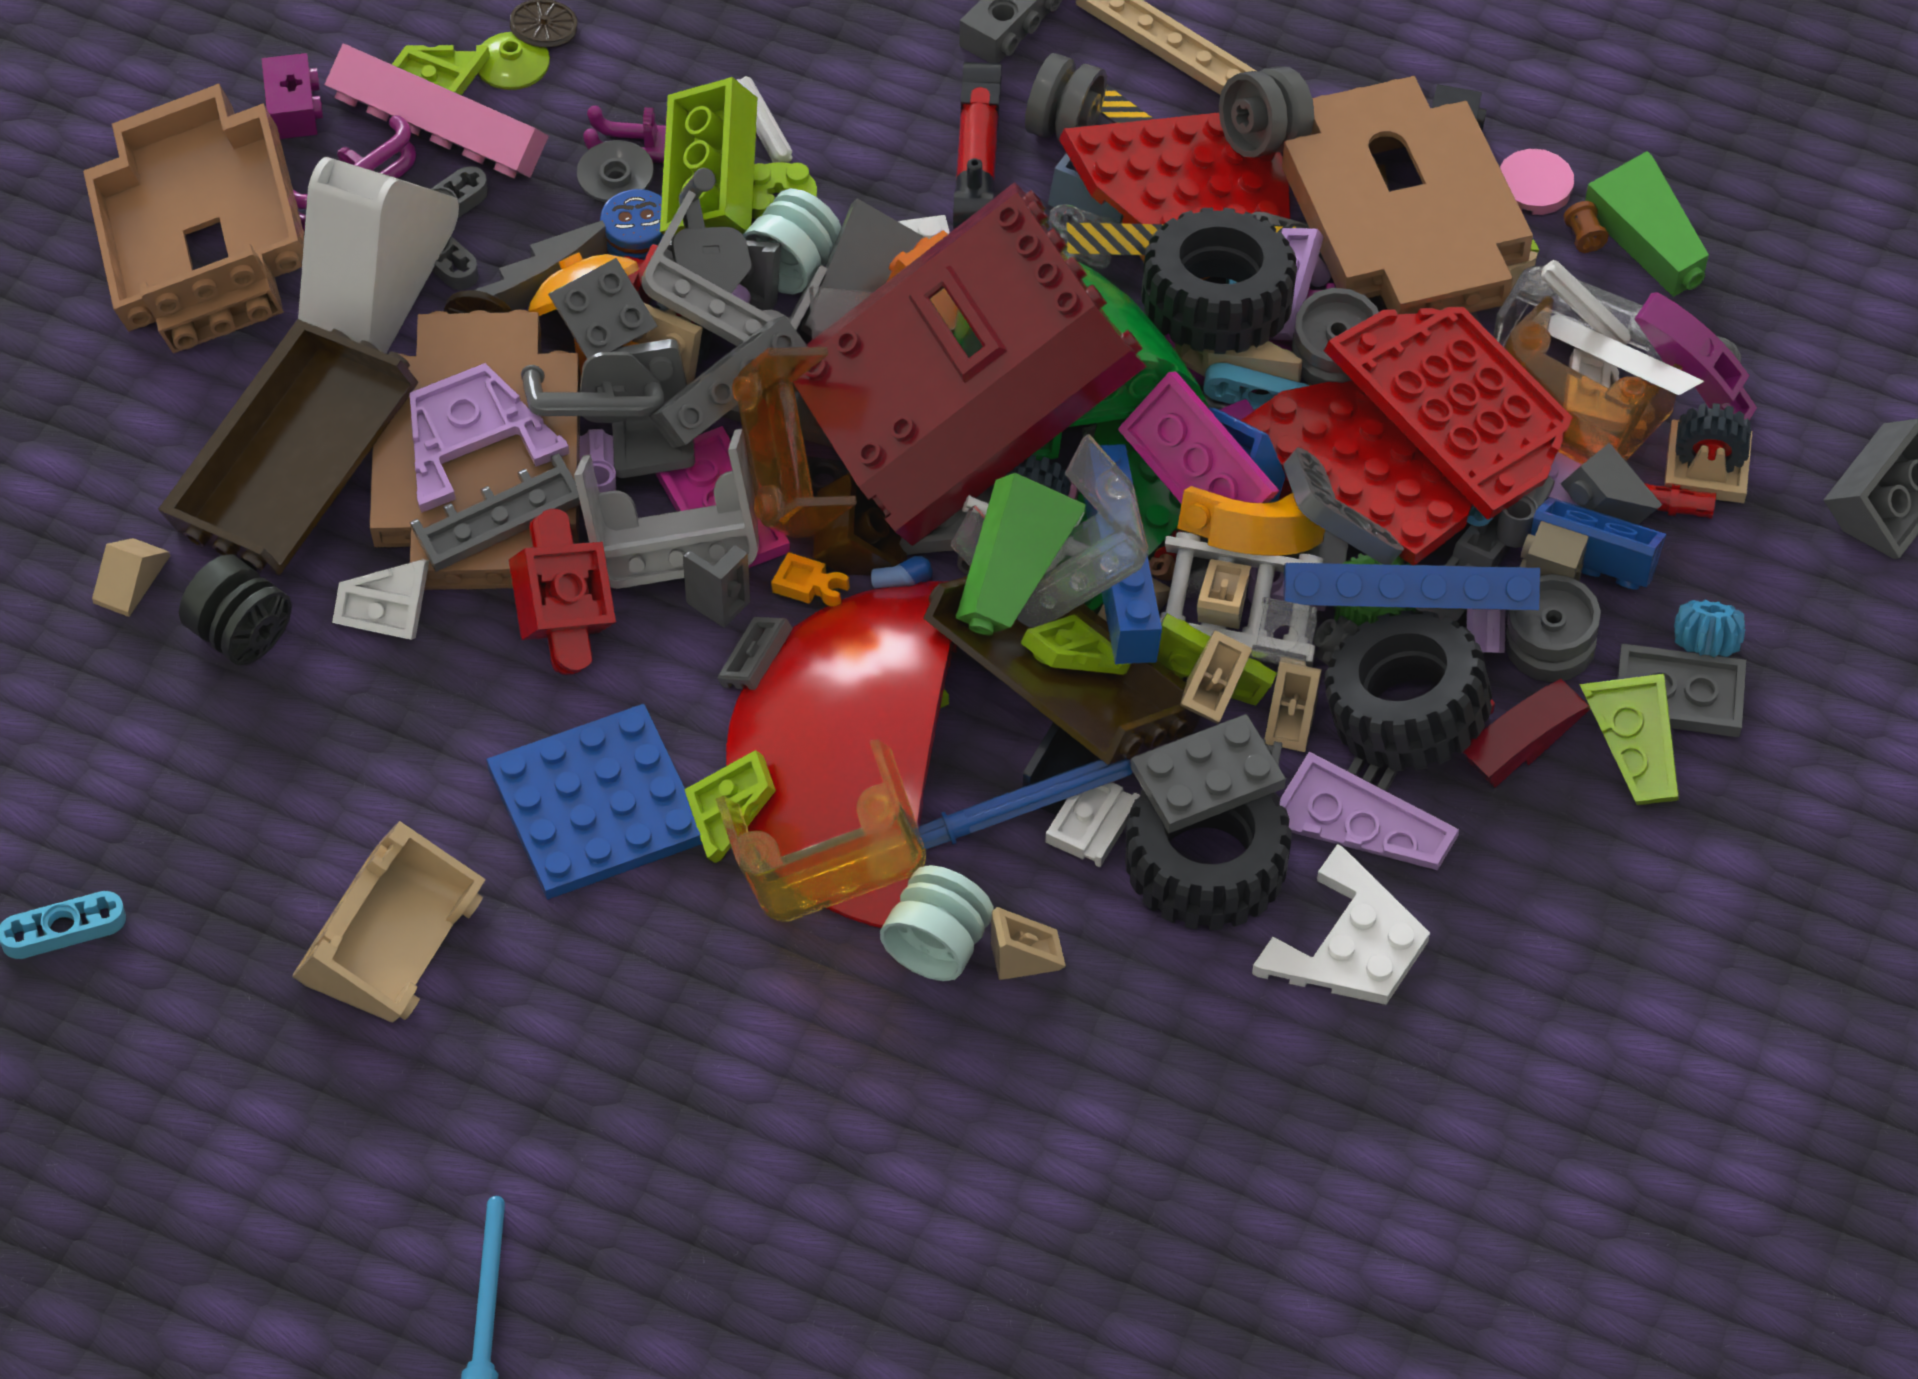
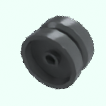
(1064, 96)
(1265, 110)
(1321, 319)
(1559, 636)

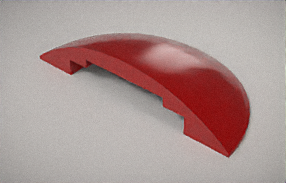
(831, 690)

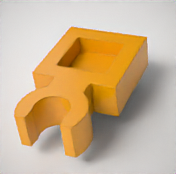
(804, 578)

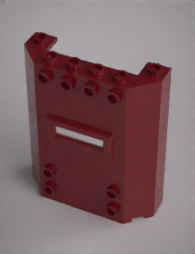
(927, 420)

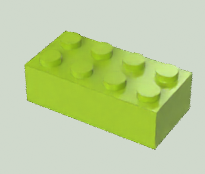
(715, 131)

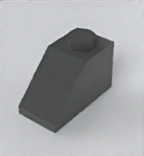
(1611, 487)

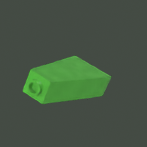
(1650, 223)
(1014, 550)

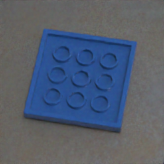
(595, 801)

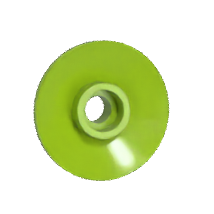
(513, 62)

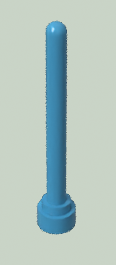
(481, 1364)

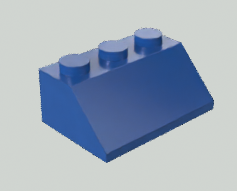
(1613, 544)

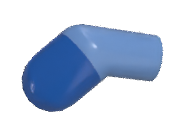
(907, 573)

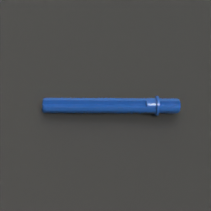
(1021, 801)

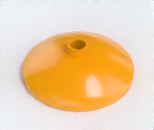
(571, 269)

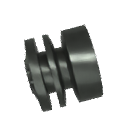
(235, 609)

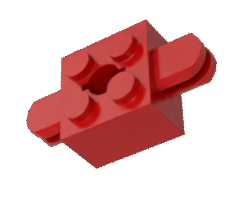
(578, 588)

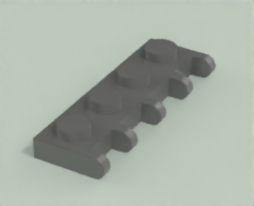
(496, 516)

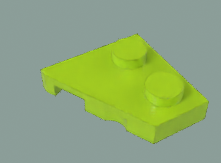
(1072, 645)

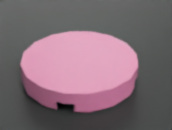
(1538, 180)

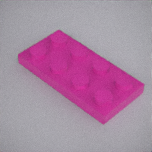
(1191, 446)
(695, 486)

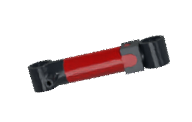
(977, 139)

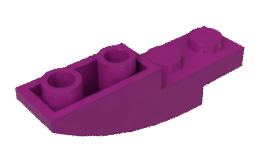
(1689, 343)

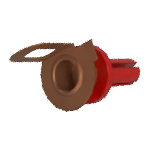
(1163, 562)

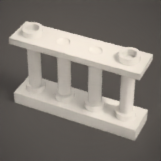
(1189, 546)

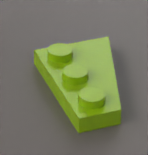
(1182, 647)
(1638, 732)

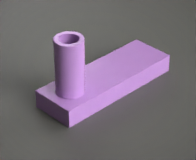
(1310, 269)

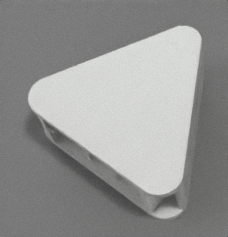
(368, 249)

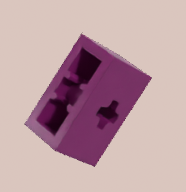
(290, 96)

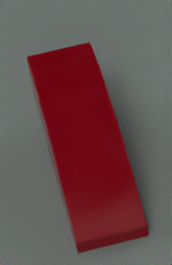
(1525, 731)

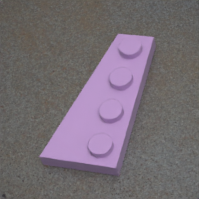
(1353, 813)

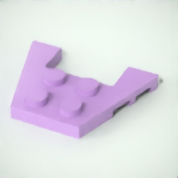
(465, 416)

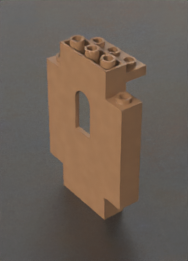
(180, 174)
(1418, 243)
(446, 348)

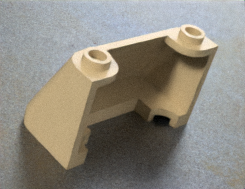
(390, 925)

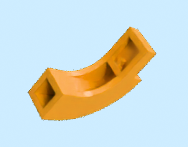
(1248, 527)

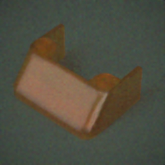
(1601, 415)
(776, 443)

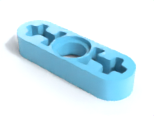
(1224, 382)
(78, 933)

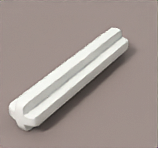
(767, 128)
(1583, 302)

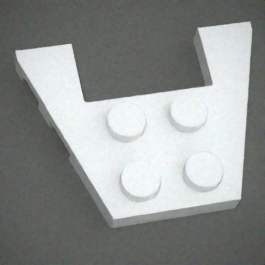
(1366, 948)

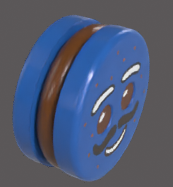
(632, 222)

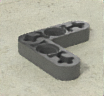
(468, 199)
(1318, 503)

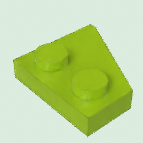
(443, 64)
(743, 782)

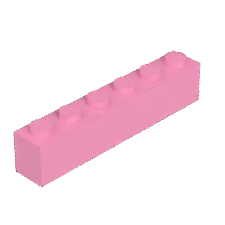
(437, 111)

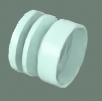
(805, 232)
(937, 923)

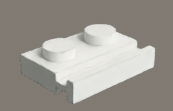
(1091, 822)

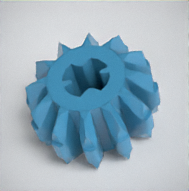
(1709, 628)

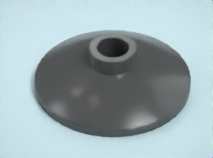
(614, 169)

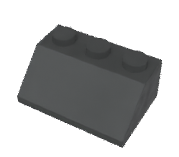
(1880, 490)

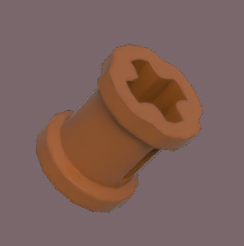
(1586, 226)

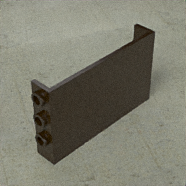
(288, 446)
(1102, 711)

